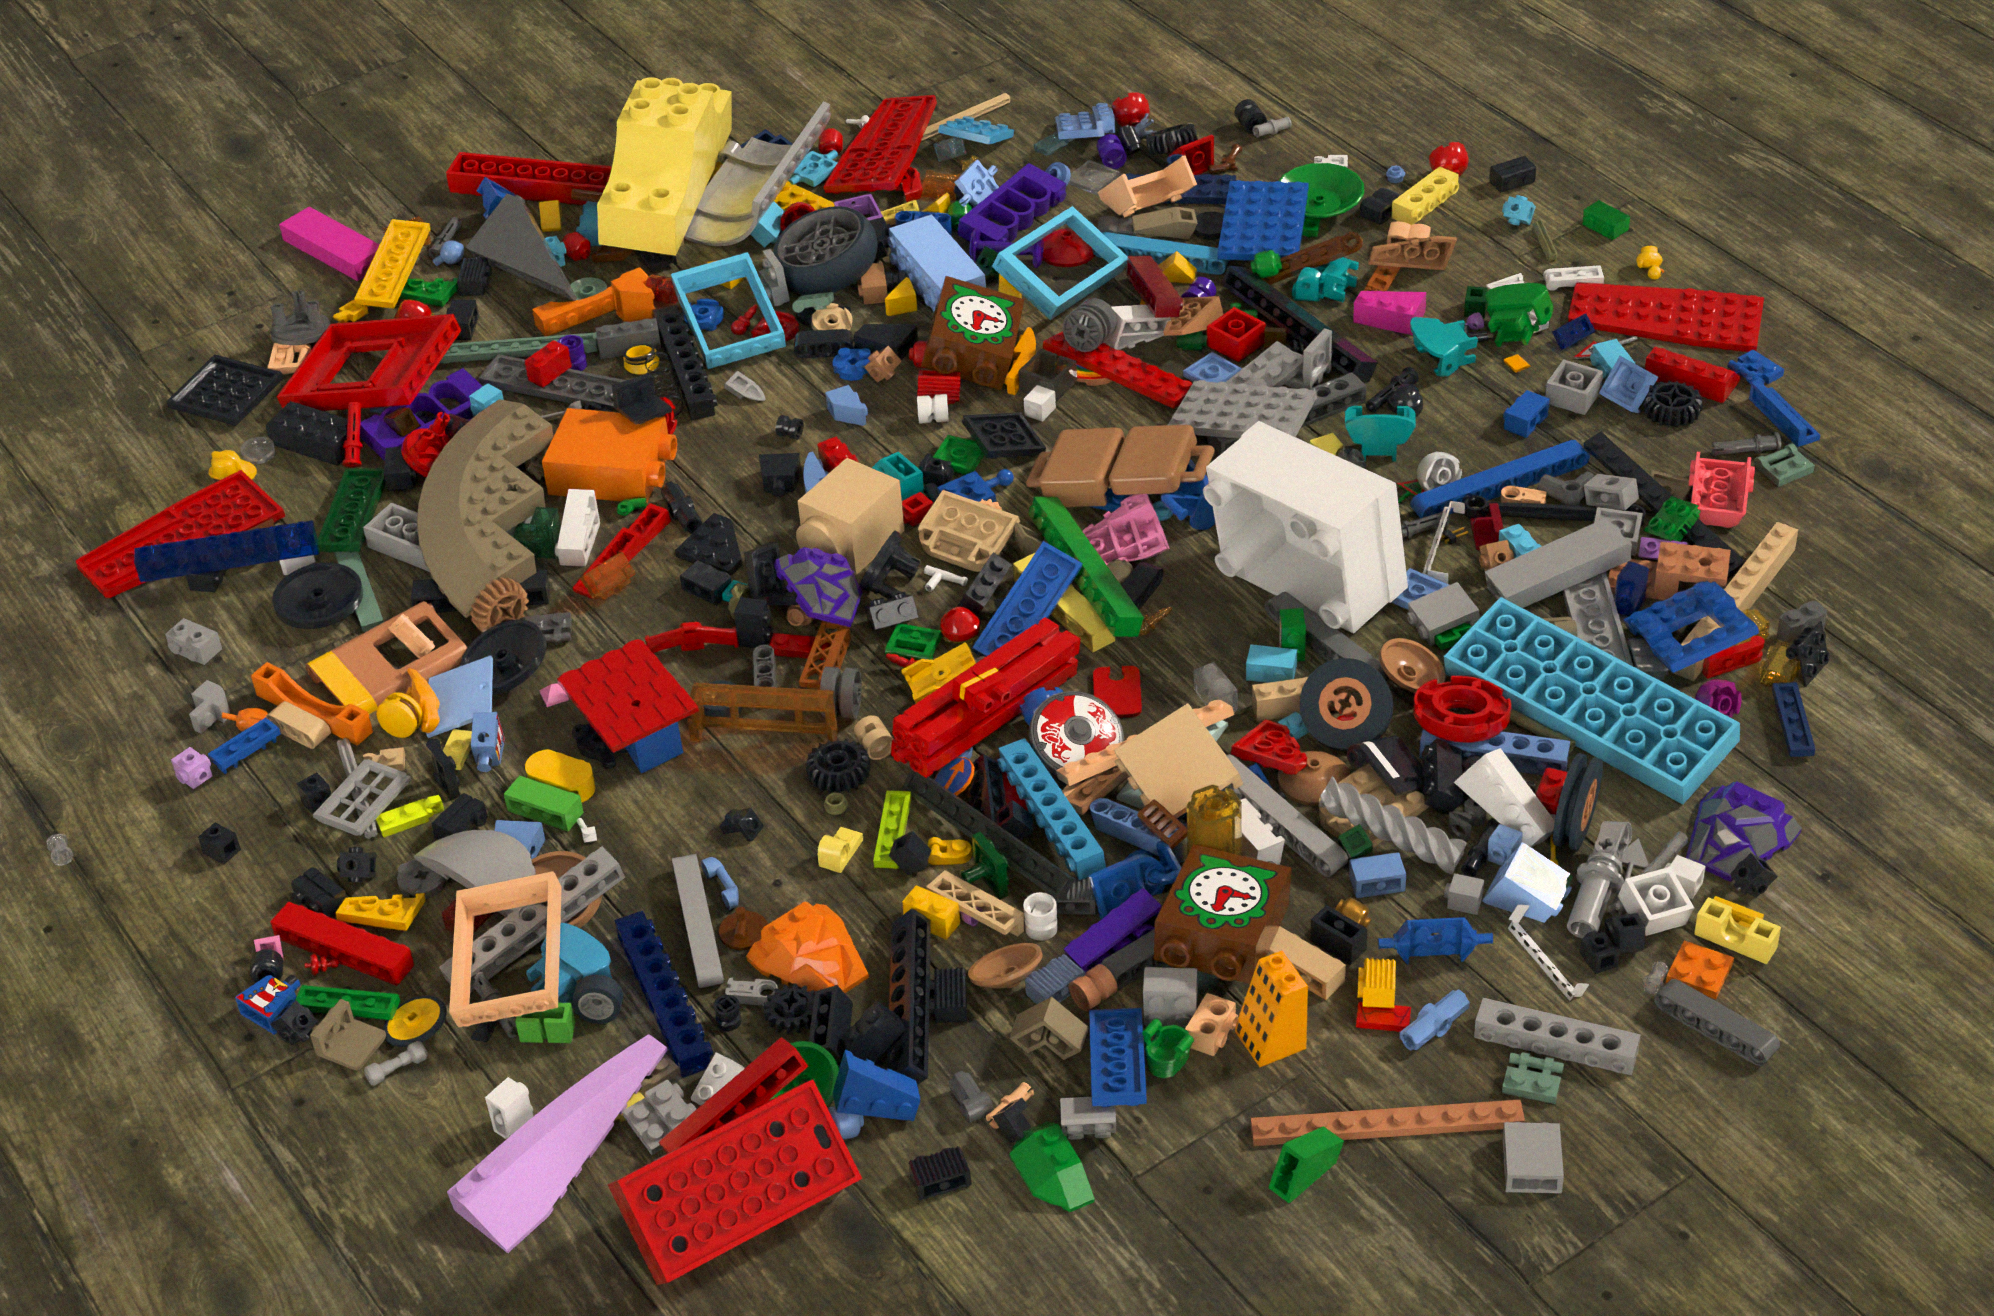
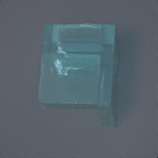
(949, 148)

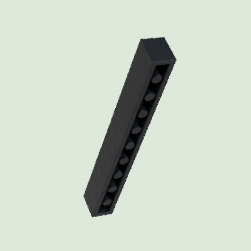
(1296, 320)

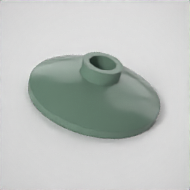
(587, 287)

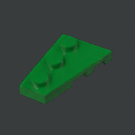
(433, 293)

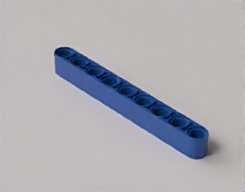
(1489, 483)

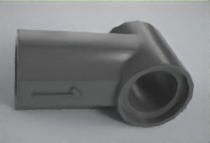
(972, 1101)

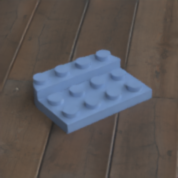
(1086, 124)

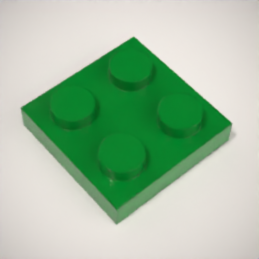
(961, 452)

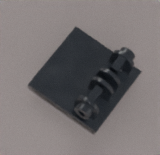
(1810, 651)

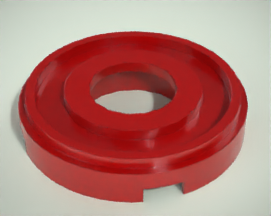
(1476, 694)

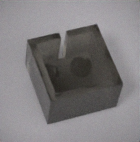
(1043, 371)

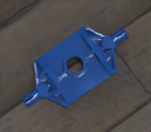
(1454, 937)

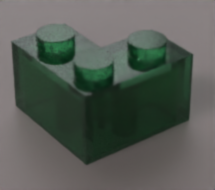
(541, 533)

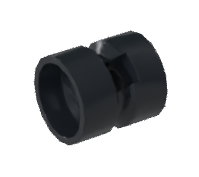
(1249, 115)

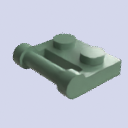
(817, 301)
(1787, 470)

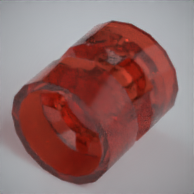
(662, 289)

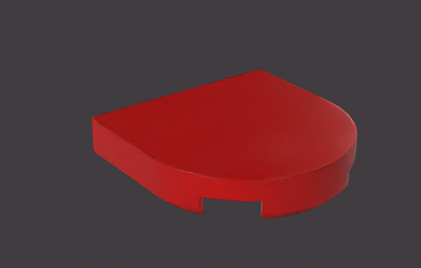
(788, 322)

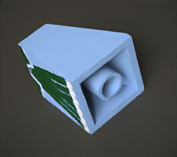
(1530, 881)

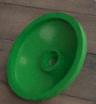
(820, 1068)

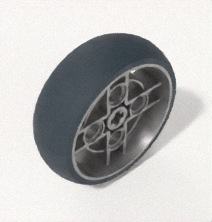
(826, 250)

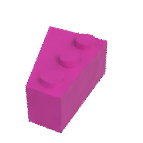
(1389, 309)

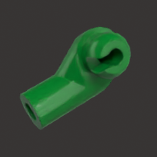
(628, 505)

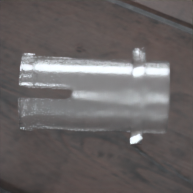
(1654, 981)

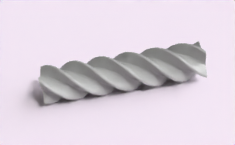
(1390, 825)

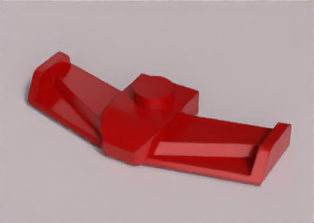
(911, 185)
(692, 637)

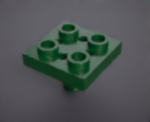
(988, 866)

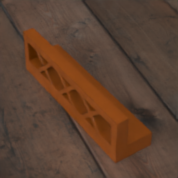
(832, 655)

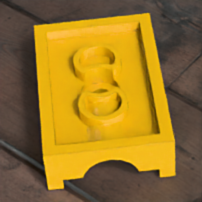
(924, 674)

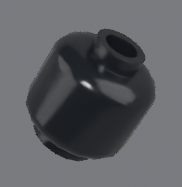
(266, 963)

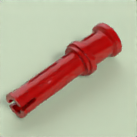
(355, 445)

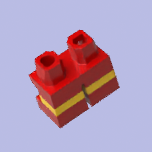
(981, 688)

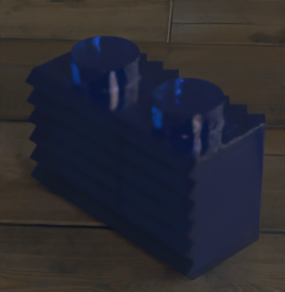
(1631, 588)

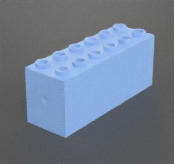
(928, 256)

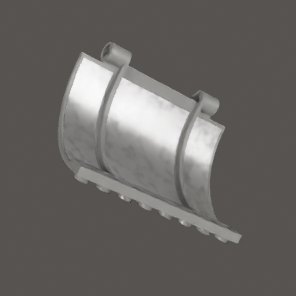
(749, 184)

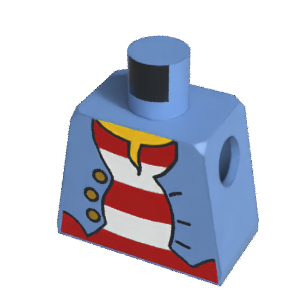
(487, 750)

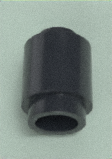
(1129, 139)

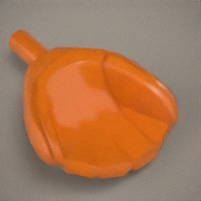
(246, 717)

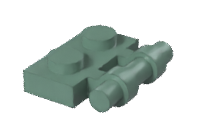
(1533, 1084)

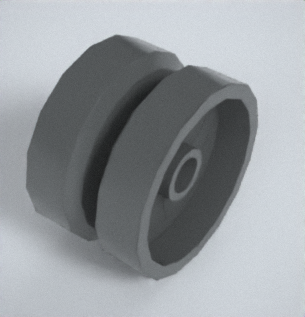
(846, 689)

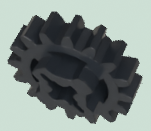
(789, 1008)

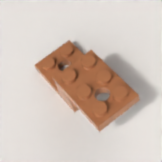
(1677, 564)

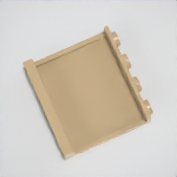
(1175, 760)

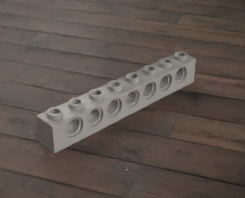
(529, 923)

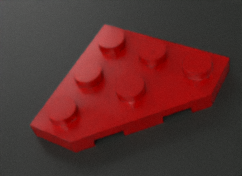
(1271, 747)

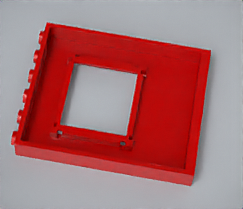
(413, 354)

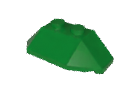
(1052, 1167)

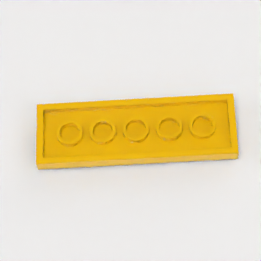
(392, 263)

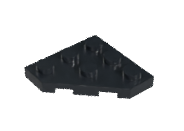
(713, 545)

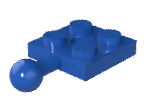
(975, 485)

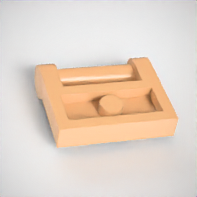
(283, 355)

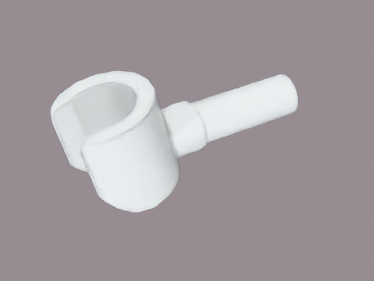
(861, 122)
(589, 833)

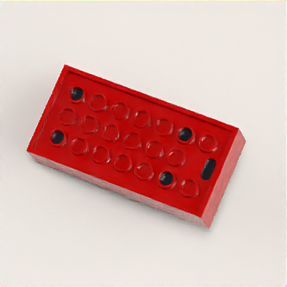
(734, 1182)

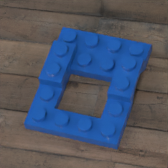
(1683, 609)

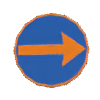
(956, 775)

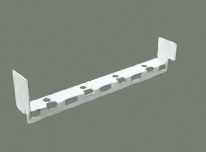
(1458, 508)
(1516, 916)

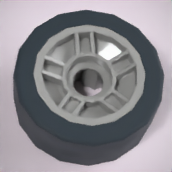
(597, 999)

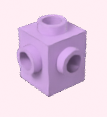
(192, 767)

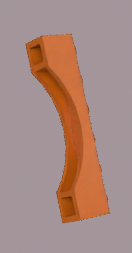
(562, 315)
(344, 721)

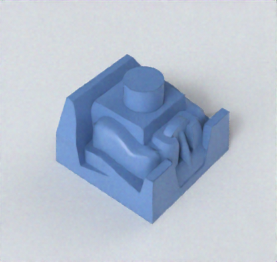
(1627, 384)

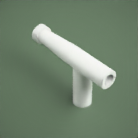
(938, 574)

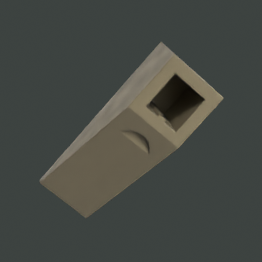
(1169, 222)

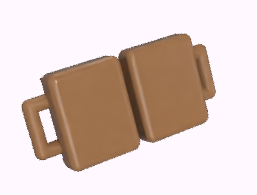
(1101, 458)

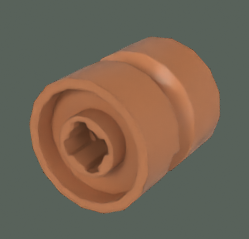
(1093, 987)

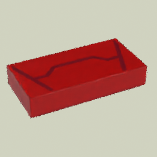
(1383, 1018)

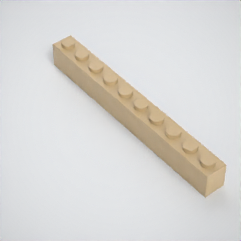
(1749, 582)

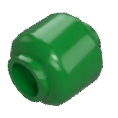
(956, 212)
(1266, 264)

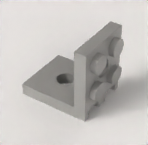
(1315, 362)

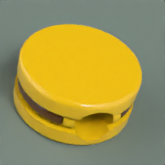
(399, 715)

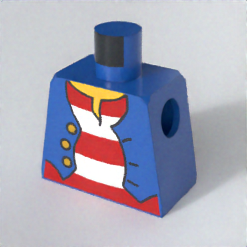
(266, 1000)

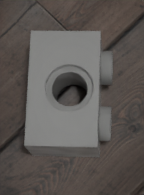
(1611, 491)

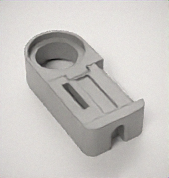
(749, 992)

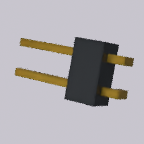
(1450, 537)

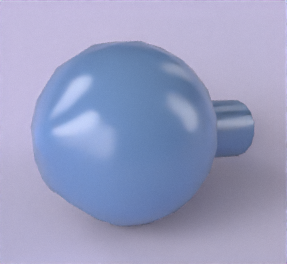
(450, 252)

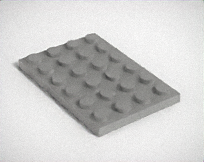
(1233, 408)

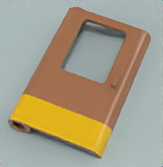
(364, 678)

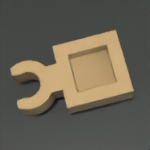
(390, 757)

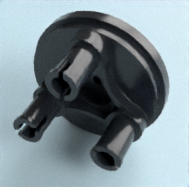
(890, 557)

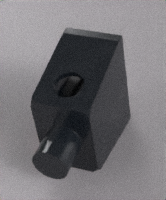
(780, 472)

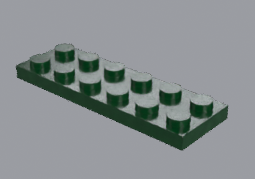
(351, 510)

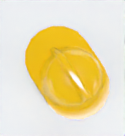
(227, 463)

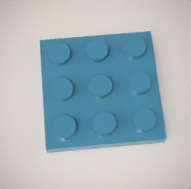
(976, 131)

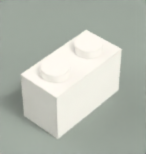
(509, 1107)

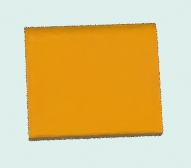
(1516, 363)

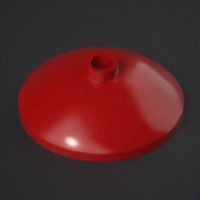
(1066, 249)

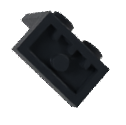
(637, 399)

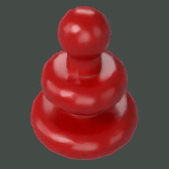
(323, 964)

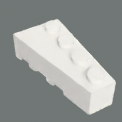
(1507, 797)

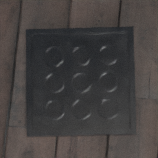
(225, 390)

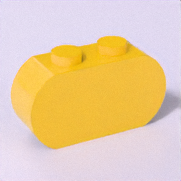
(562, 772)

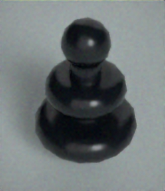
(1295, 347)

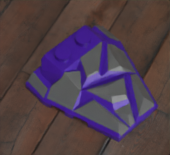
(822, 583)
(1736, 823)

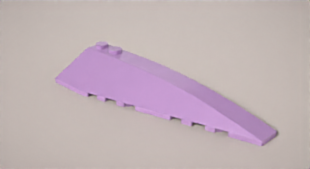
(531, 1168)

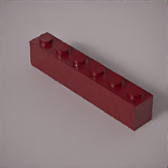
(1153, 286)

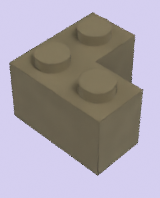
(1050, 1026)

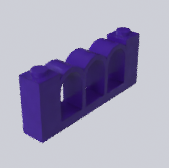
(1030, 179)
(456, 386)

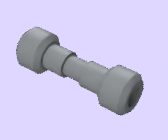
(376, 1072)

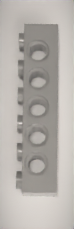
(1557, 1036)

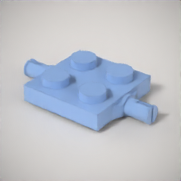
(976, 183)

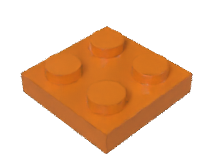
(1701, 968)

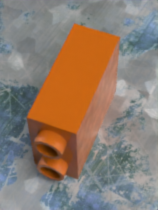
(608, 455)

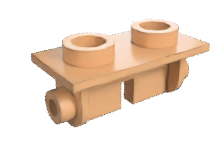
(411, 636)

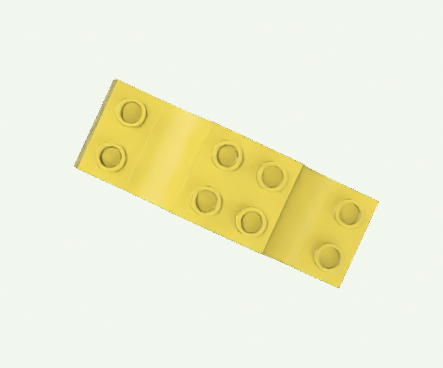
(662, 163)

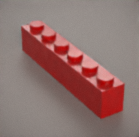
(341, 941)
(743, 1093)

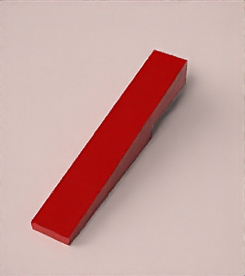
(631, 540)

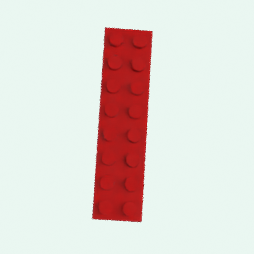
(1124, 370)

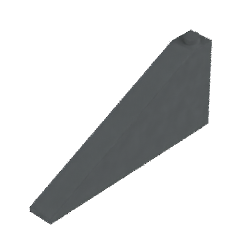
(517, 246)

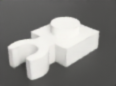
(1334, 159)

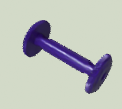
(977, 246)

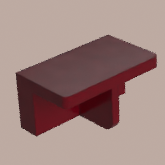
(1486, 529)

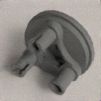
(300, 328)

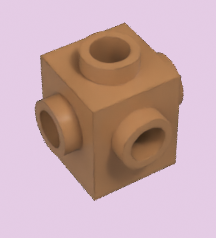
(882, 364)
(1495, 554)

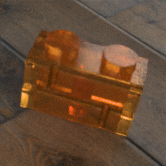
(608, 576)

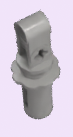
(1599, 877)

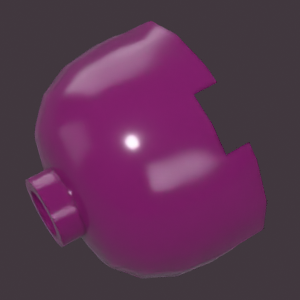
(1720, 696)

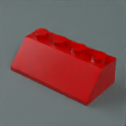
(1710, 380)

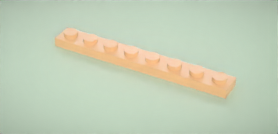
(1103, 760)

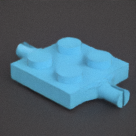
(814, 168)

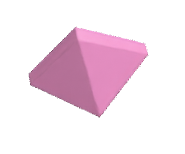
(553, 695)
(269, 943)

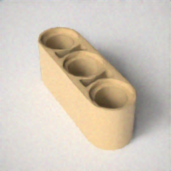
(299, 725)

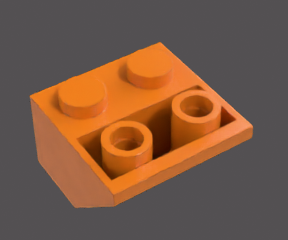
(632, 298)

